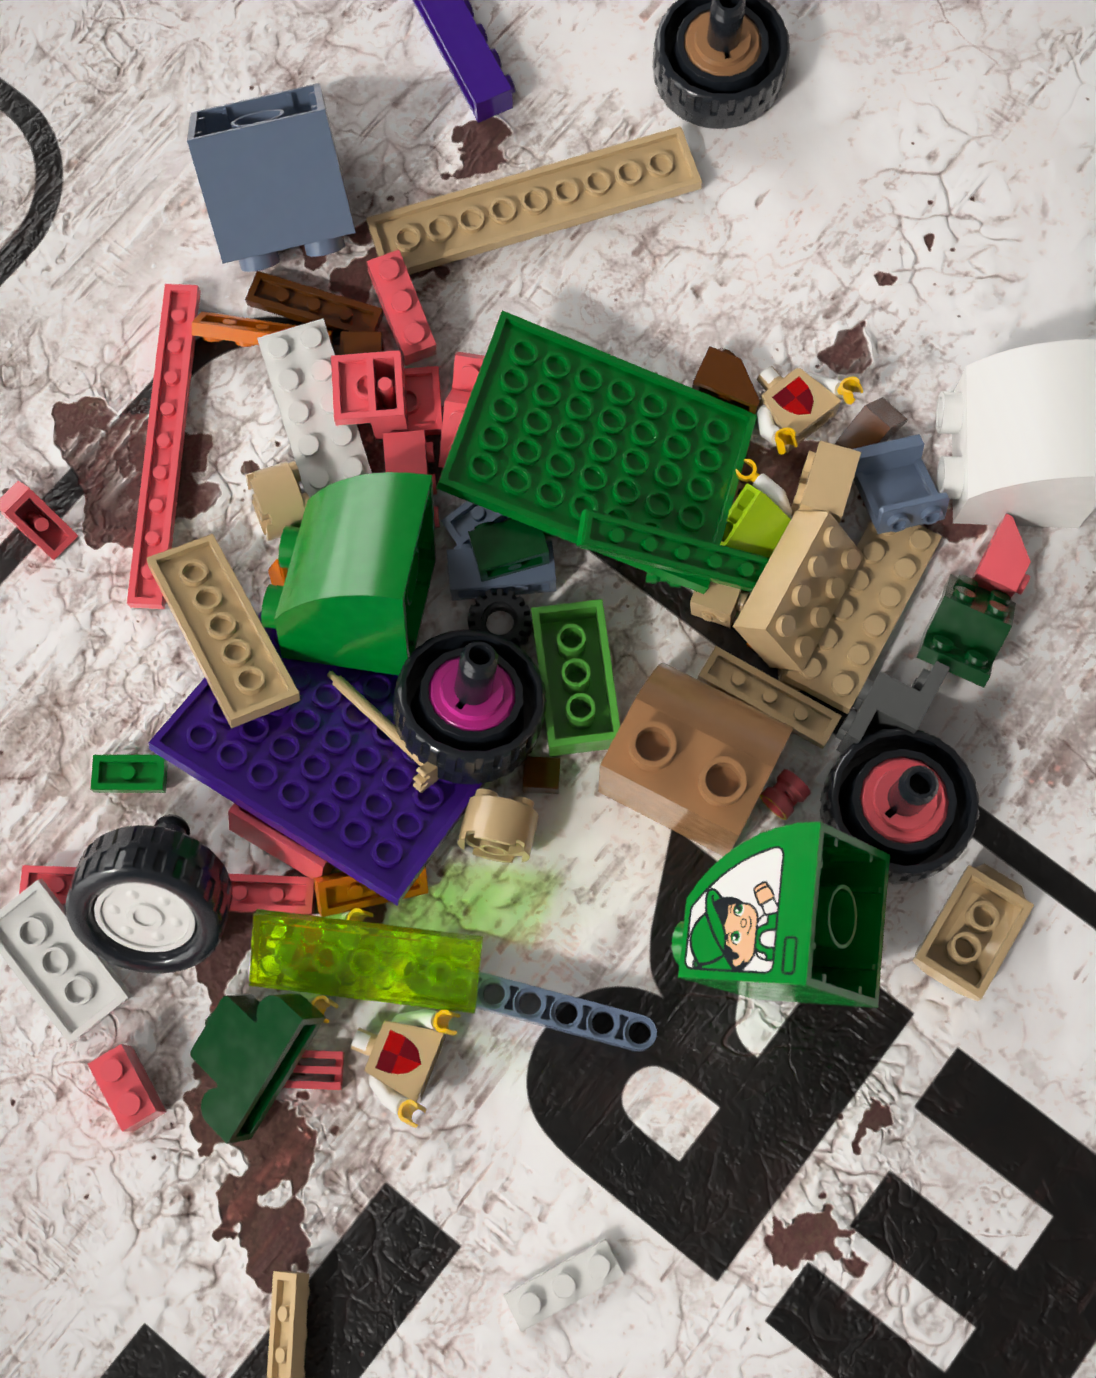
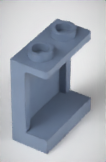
(898, 485)

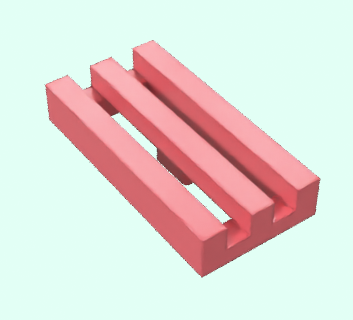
(337, 1071)

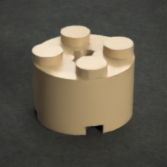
(277, 498)
(498, 826)

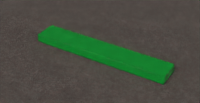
(669, 550)

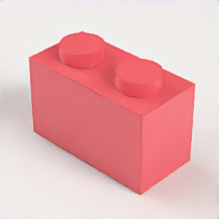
(127, 1088)

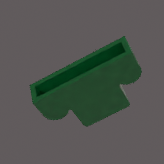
(250, 1056)

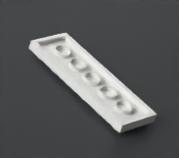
(302, 383)

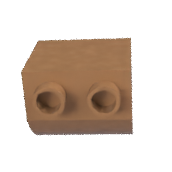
(692, 758)

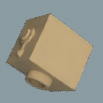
(718, 603)

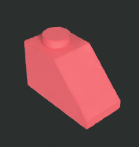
(36, 520)
(1004, 561)

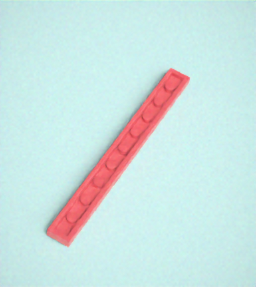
(164, 441)

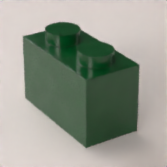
(507, 548)

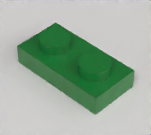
(129, 774)

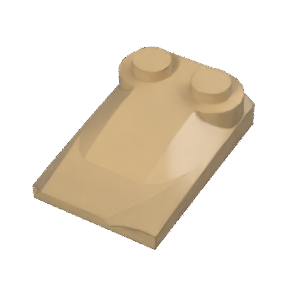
(974, 931)

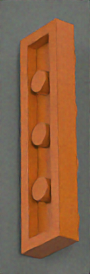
(243, 331)

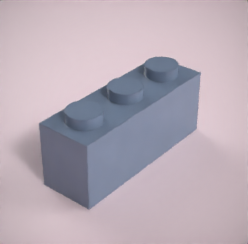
(466, 582)

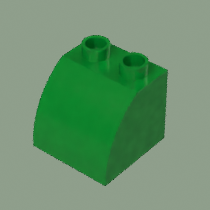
(356, 573)

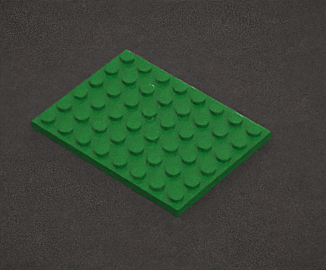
(584, 430)

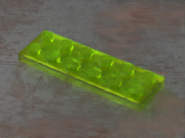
(365, 961)

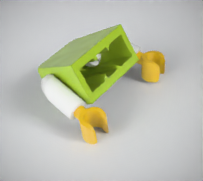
(757, 515)

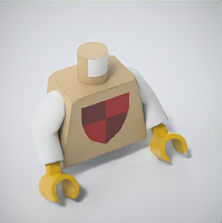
(799, 404)
(404, 1058)

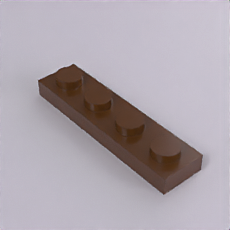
(311, 304)

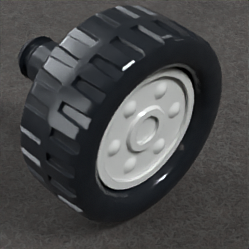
(150, 898)

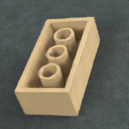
(799, 590)

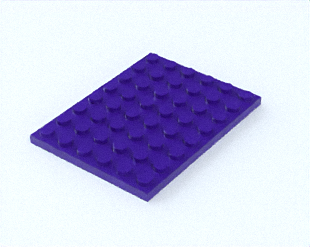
(322, 774)

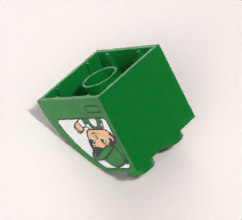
(789, 919)

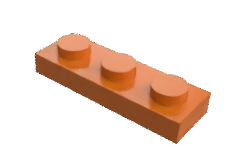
(342, 893)

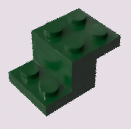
(967, 629)

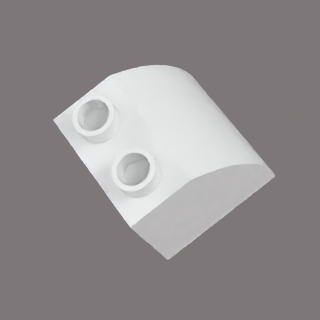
(1023, 437)

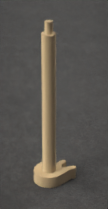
(427, 772)

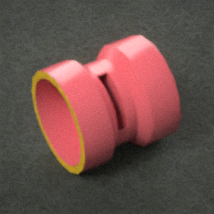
(785, 794)

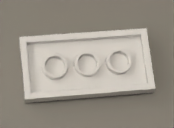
(54, 966)

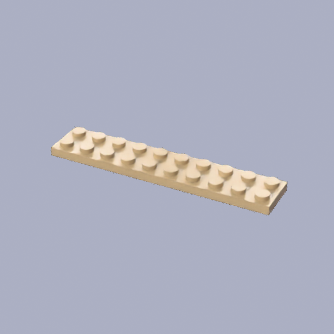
(537, 201)

